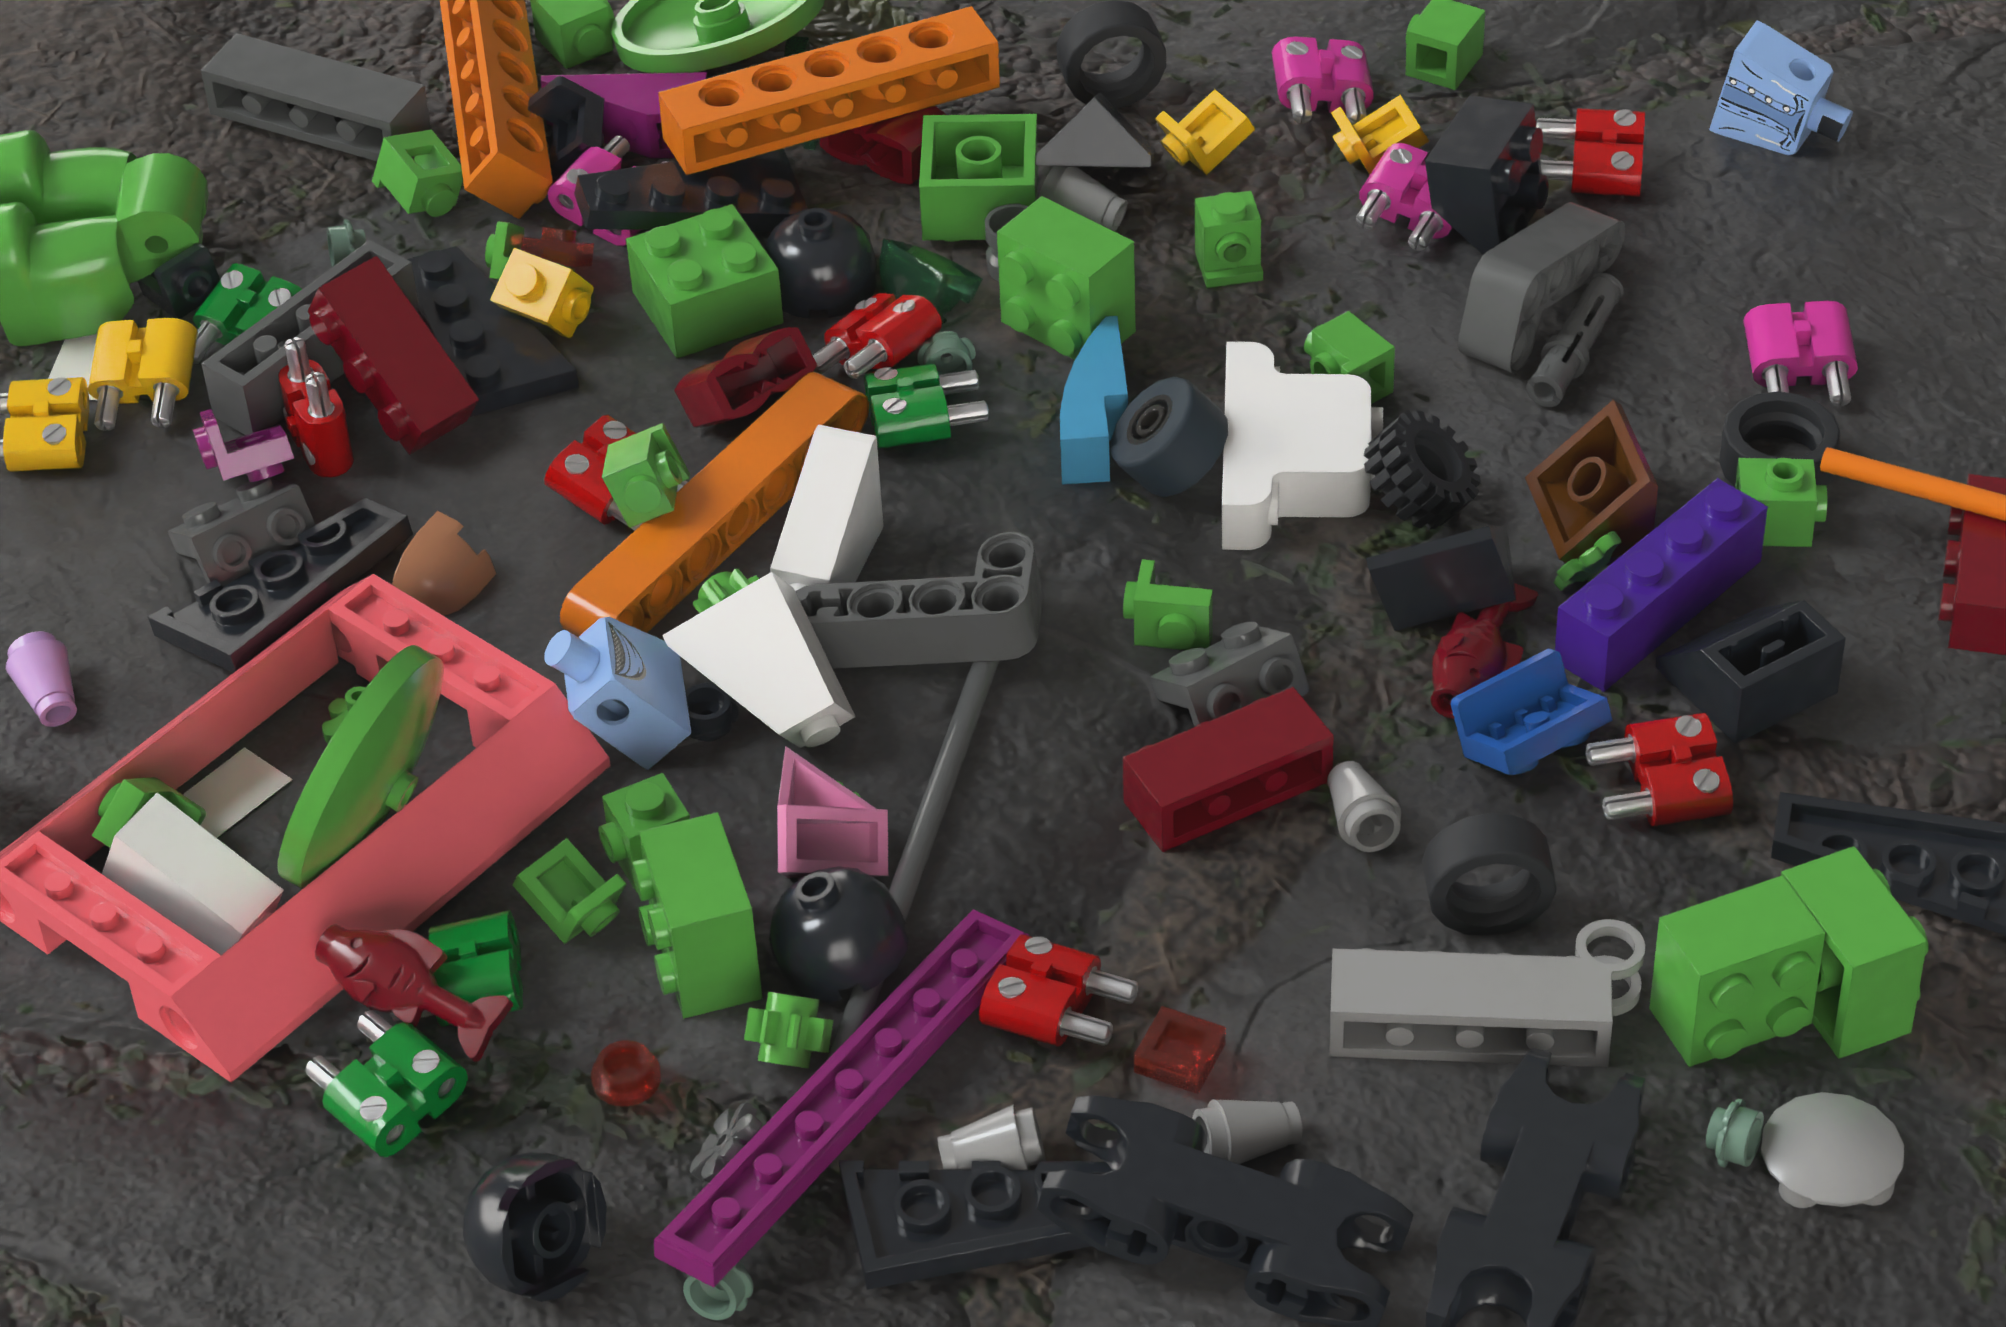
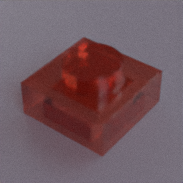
(560, 247)
(1180, 1049)

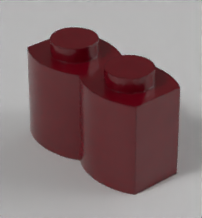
(885, 146)
(745, 377)

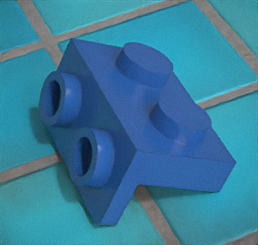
(1526, 715)

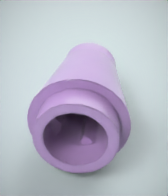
(43, 676)

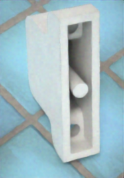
(1291, 445)

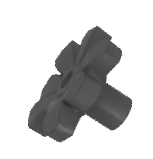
(734, 1132)

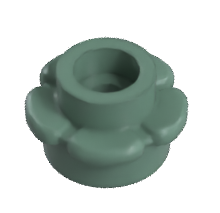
(343, 241)
(944, 342)
(1735, 1133)
(724, 1298)

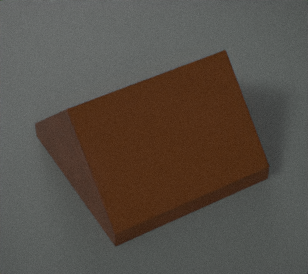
(1596, 487)

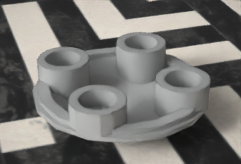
(1832, 1151)

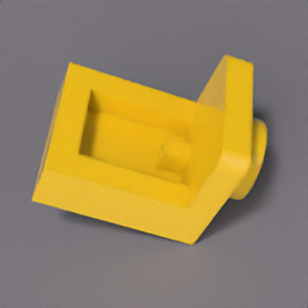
(1376, 132)
(1205, 133)
(543, 292)

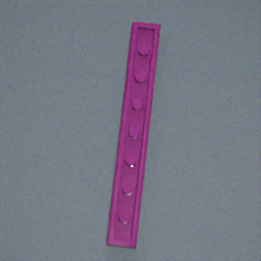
(835, 1103)

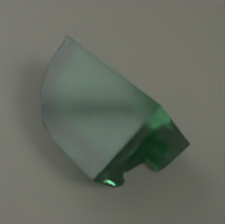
(924, 273)

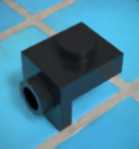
(575, 120)
(182, 281)

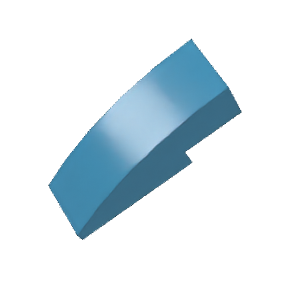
(1092, 406)

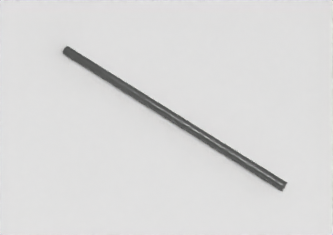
(926, 825)

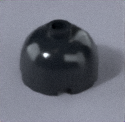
(822, 262)
(836, 933)
(534, 1224)

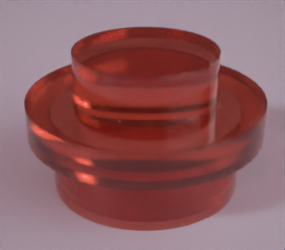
(625, 1073)

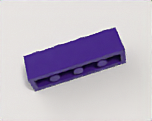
(1660, 584)

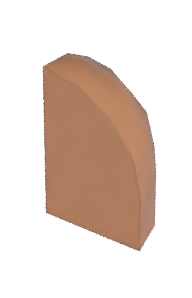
(442, 567)

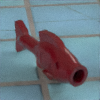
(1475, 651)
(396, 975)

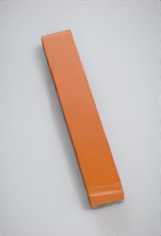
(713, 511)

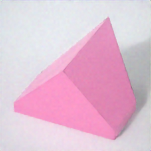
(826, 824)

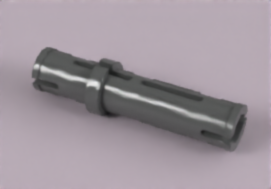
(1554, 376)

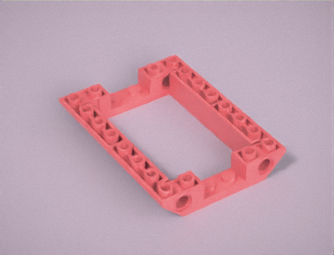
(269, 983)

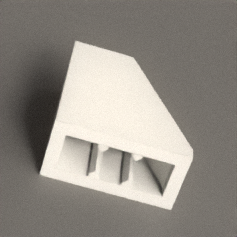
(832, 512)
(767, 660)
(189, 875)

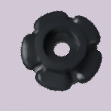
(710, 712)

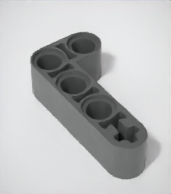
(1529, 276)
(934, 618)

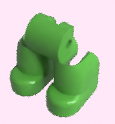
(85, 229)

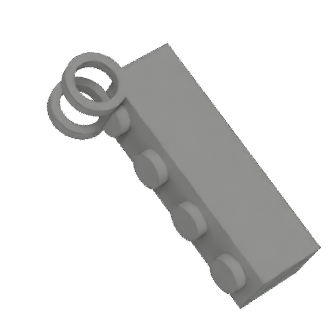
(1482, 1003)

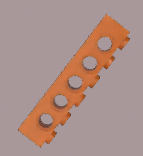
(491, 85)
(829, 90)

